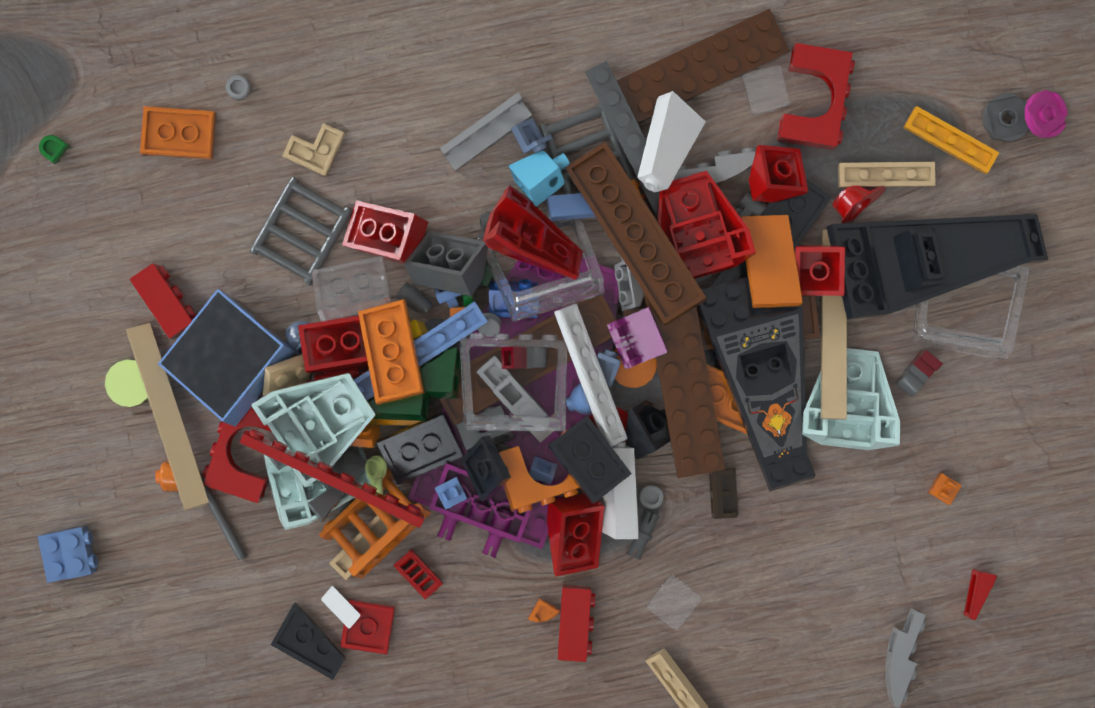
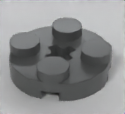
(993, 120)

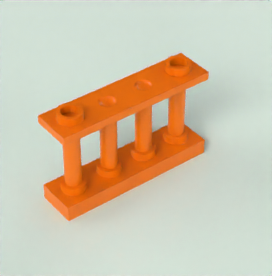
(380, 546)

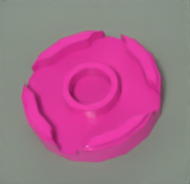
(1046, 114)

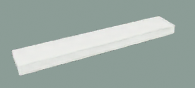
(590, 374)

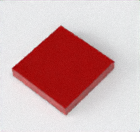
(371, 629)

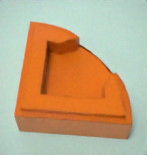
(543, 611)

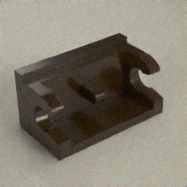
(723, 494)

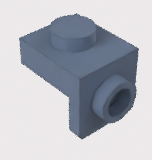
(530, 136)
(609, 364)

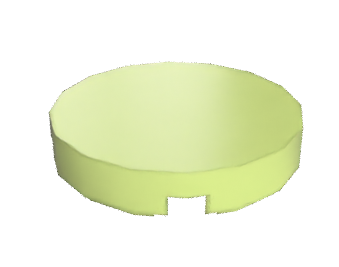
(125, 384)

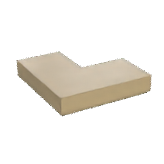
(317, 156)

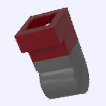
(524, 357)
(918, 372)

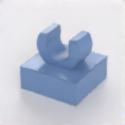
(450, 297)
(542, 470)
(451, 493)

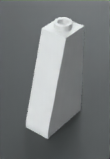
(668, 141)
(620, 503)

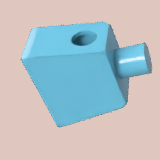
(539, 175)

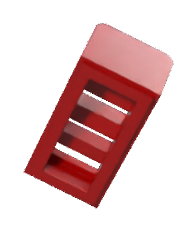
(399, 565)
(978, 591)

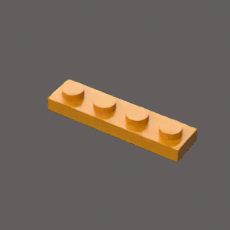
(951, 140)

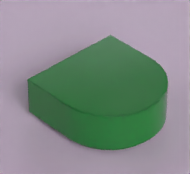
(52, 148)

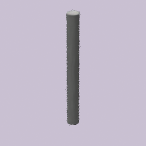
(224, 524)

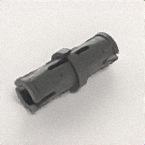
(644, 534)

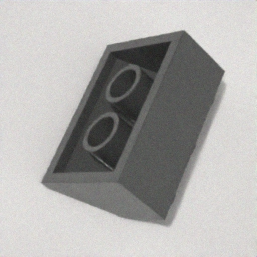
(448, 263)

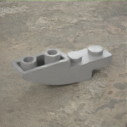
(724, 166)
(629, 290)
(511, 393)
(898, 665)

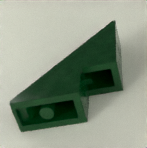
(439, 381)

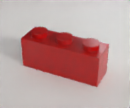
(163, 299)
(575, 623)

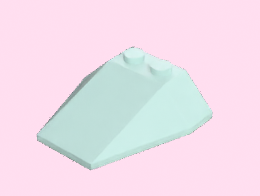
(871, 410)
(316, 418)
(293, 498)

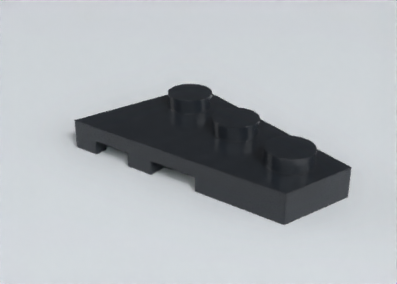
(307, 643)

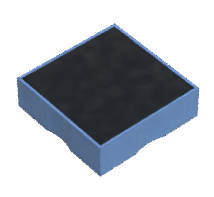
(224, 357)

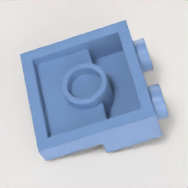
(68, 554)

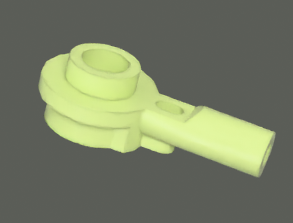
(376, 470)

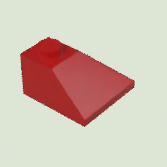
(777, 174)
(821, 269)

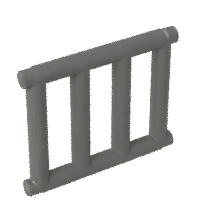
(555, 151)
(282, 206)

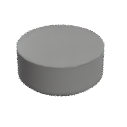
(238, 87)
(492, 326)
(651, 496)

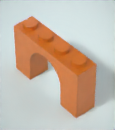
(524, 490)

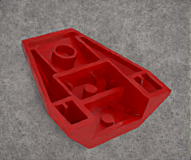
(703, 225)
(528, 235)

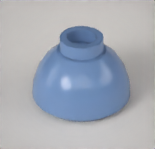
(578, 401)

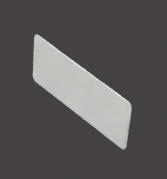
(340, 607)

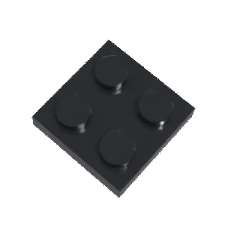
(486, 468)

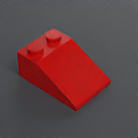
(384, 232)
(333, 345)
(575, 533)

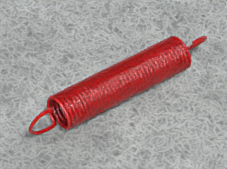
(352, 371)

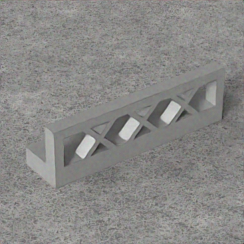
(485, 132)

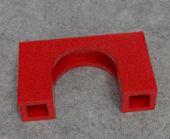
(834, 69)
(224, 473)

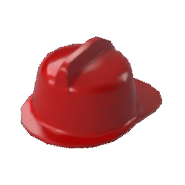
(854, 200)

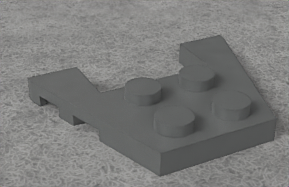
(350, 463)

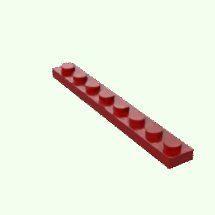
(324, 473)

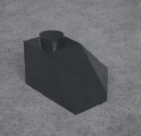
(646, 429)

